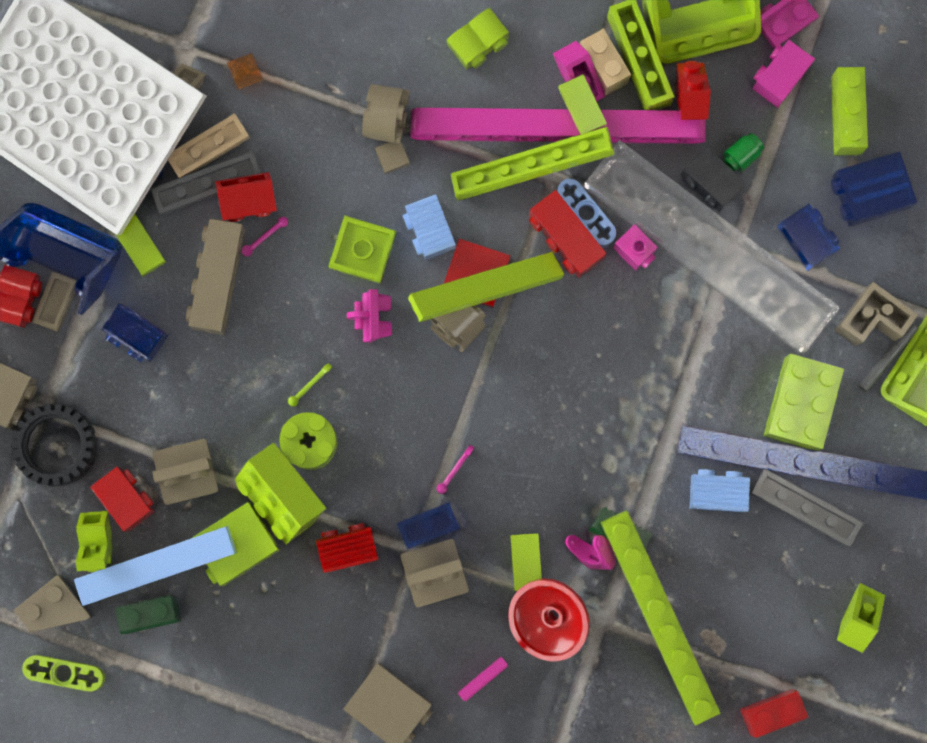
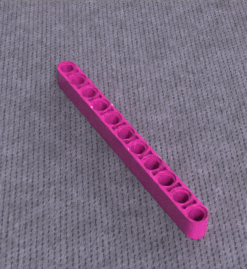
(550, 125)

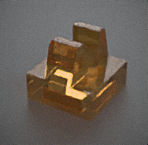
(245, 71)

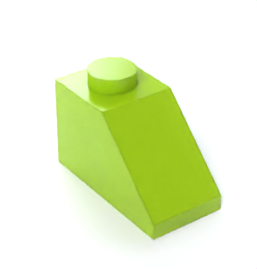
(861, 618)

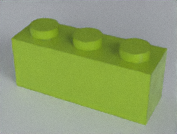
(849, 111)

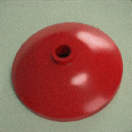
(542, 632)

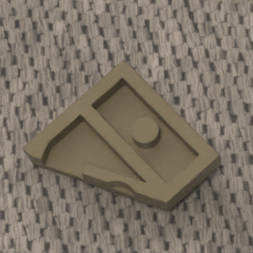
(52, 607)

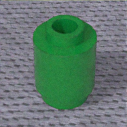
(743, 152)

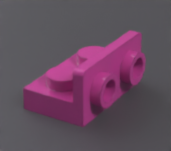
(786, 20)

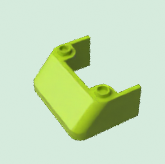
(701, 27)

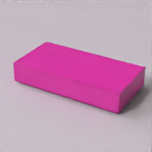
(482, 679)

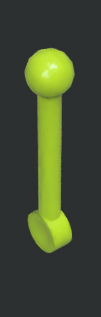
(293, 400)

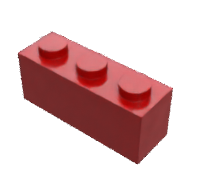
(566, 234)

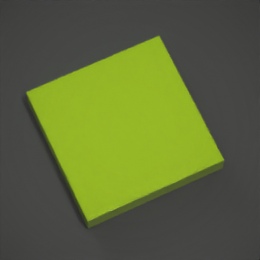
(362, 249)

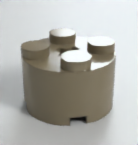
(385, 113)
(459, 326)

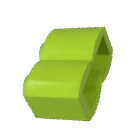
(478, 39)

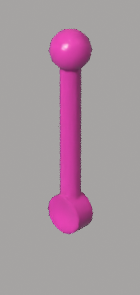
(248, 250)
(442, 487)

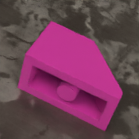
(576, 61)

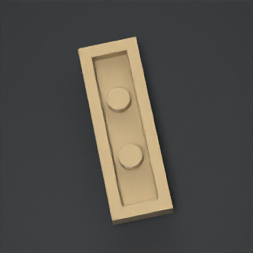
(208, 146)

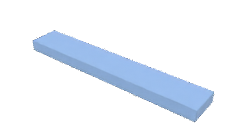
(155, 565)

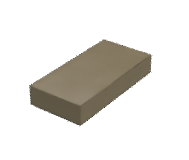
(55, 302)

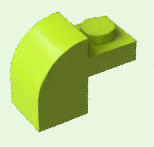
(94, 541)

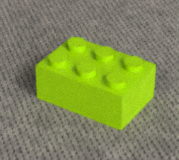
(803, 402)
(279, 493)

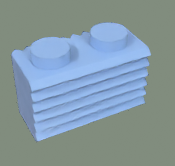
(430, 227)
(719, 492)

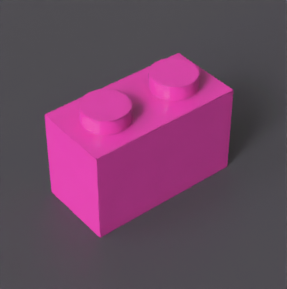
(783, 72)

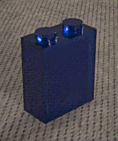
(873, 189)

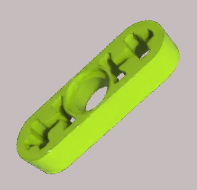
(44, 661)

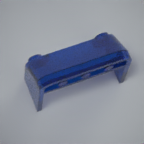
(61, 245)

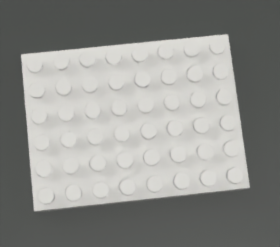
(87, 109)

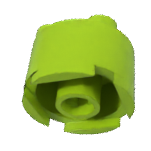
(322, 449)

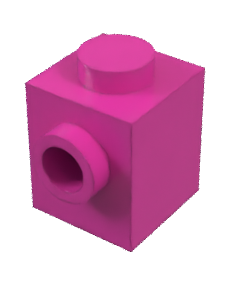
(636, 248)

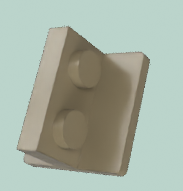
(185, 472)
(434, 573)

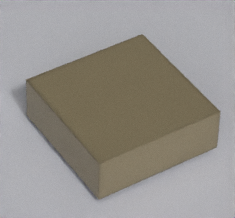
(392, 156)

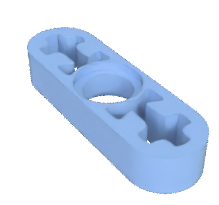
(578, 193)

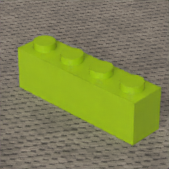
(640, 55)

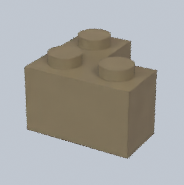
(878, 310)

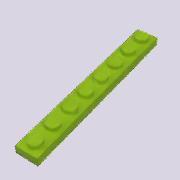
(660, 617)

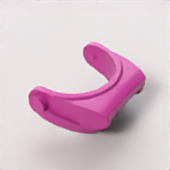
(589, 554)

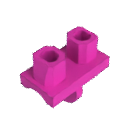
(367, 315)

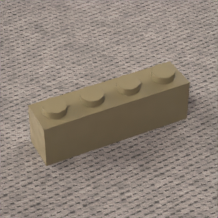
(216, 276)

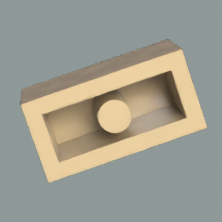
(607, 61)

